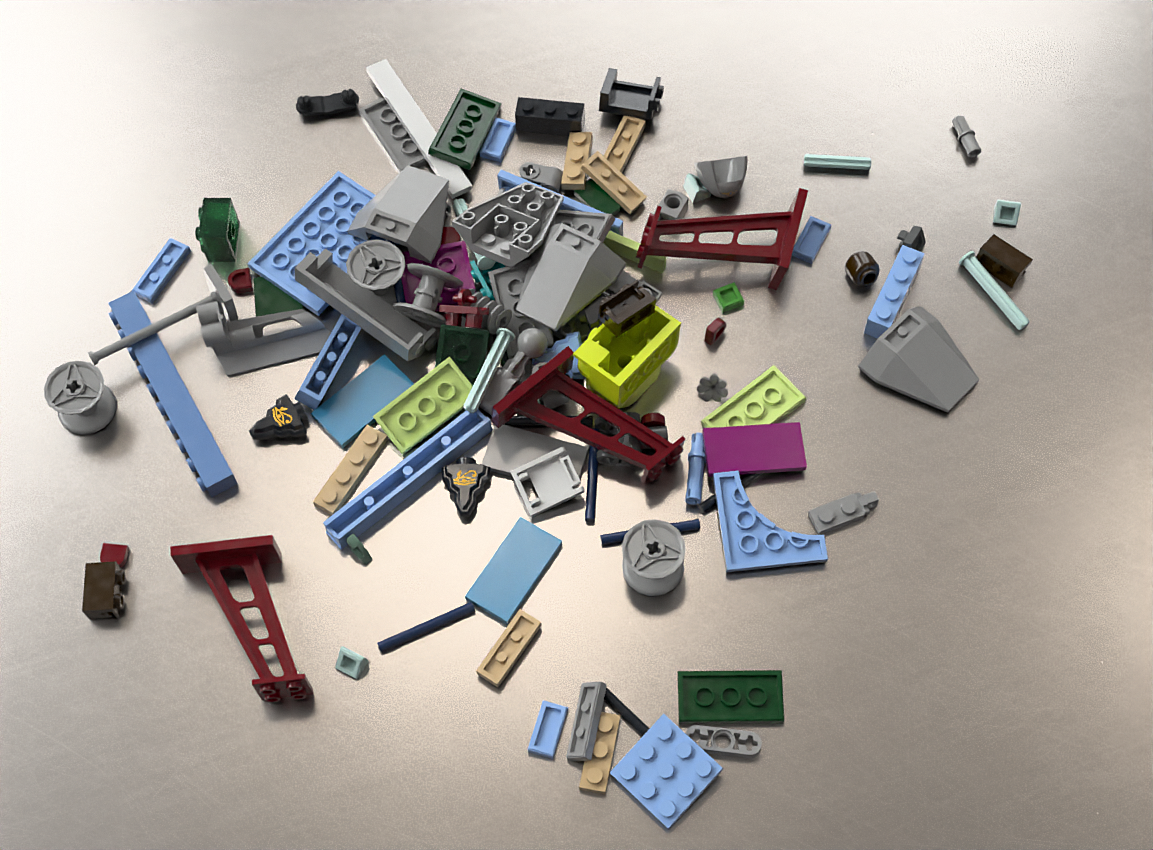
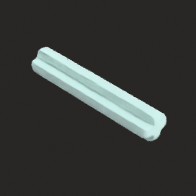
(831, 161)

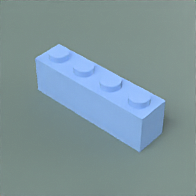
(894, 291)
(328, 362)

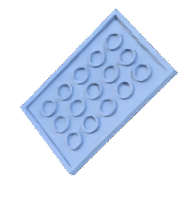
(314, 227)

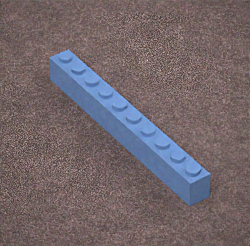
(173, 397)

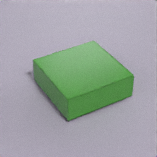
(728, 297)

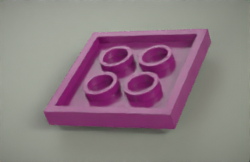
(449, 258)

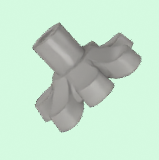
(712, 387)

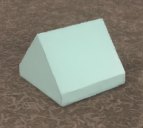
(695, 188)
(1006, 212)
(350, 662)

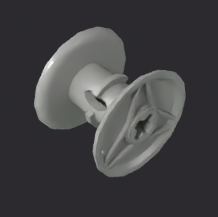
(376, 267)
(428, 294)
(80, 397)
(653, 557)

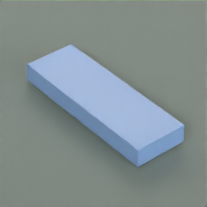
(161, 270)

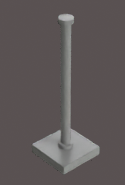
(217, 292)

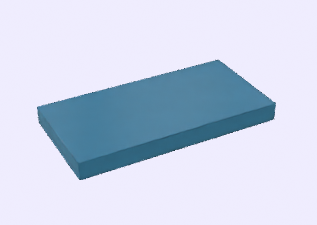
(357, 402)
(513, 570)

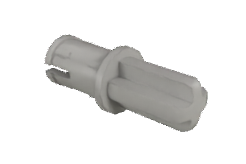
(966, 136)

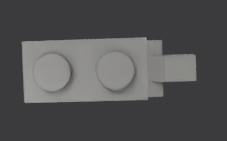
(842, 511)

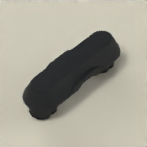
(327, 104)

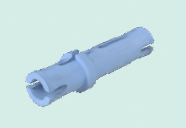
(696, 467)

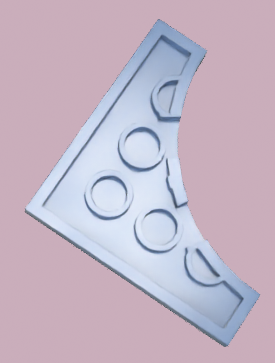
(752, 539)

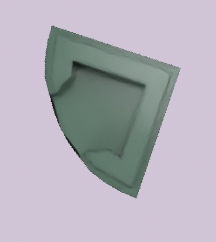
(362, 553)

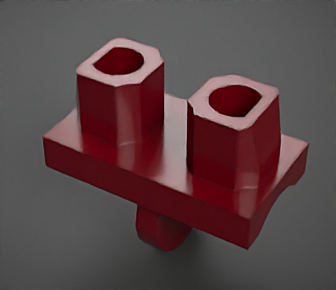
(453, 313)

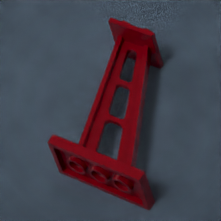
(779, 254)
(552, 377)
(250, 555)

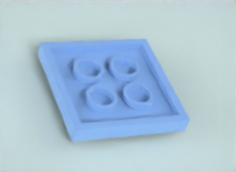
(666, 771)

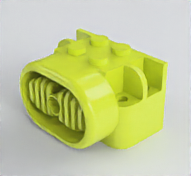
(629, 364)

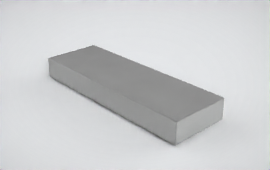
(586, 721)

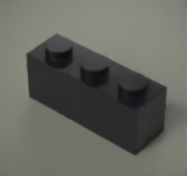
(549, 116)

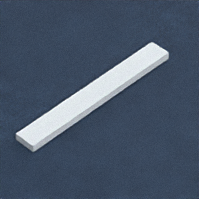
(416, 125)

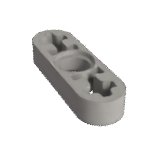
(731, 734)

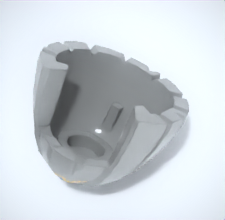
(722, 177)

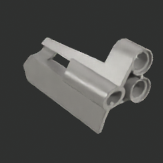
(243, 346)

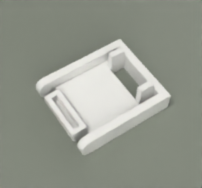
(552, 480)

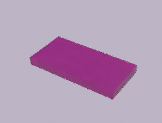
(754, 448)

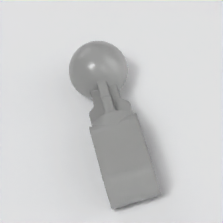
(531, 345)

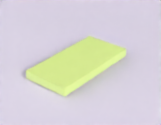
(761, 402)
(424, 406)

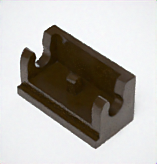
(1003, 260)

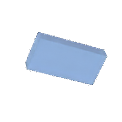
(498, 140)
(811, 239)
(548, 729)

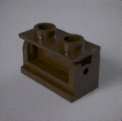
(626, 308)
(103, 590)

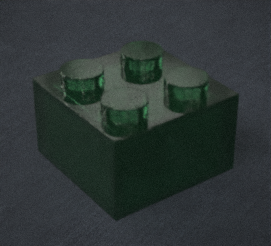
(218, 229)
(465, 347)

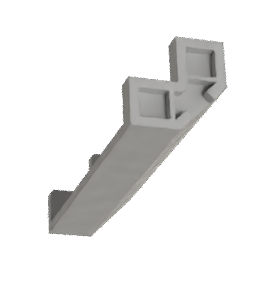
(363, 306)

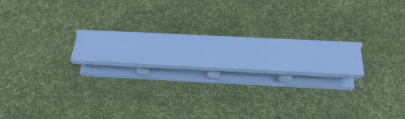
(407, 477)

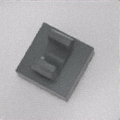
(913, 239)

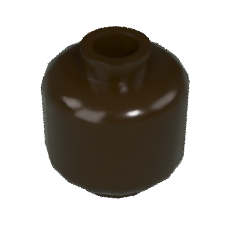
(862, 268)

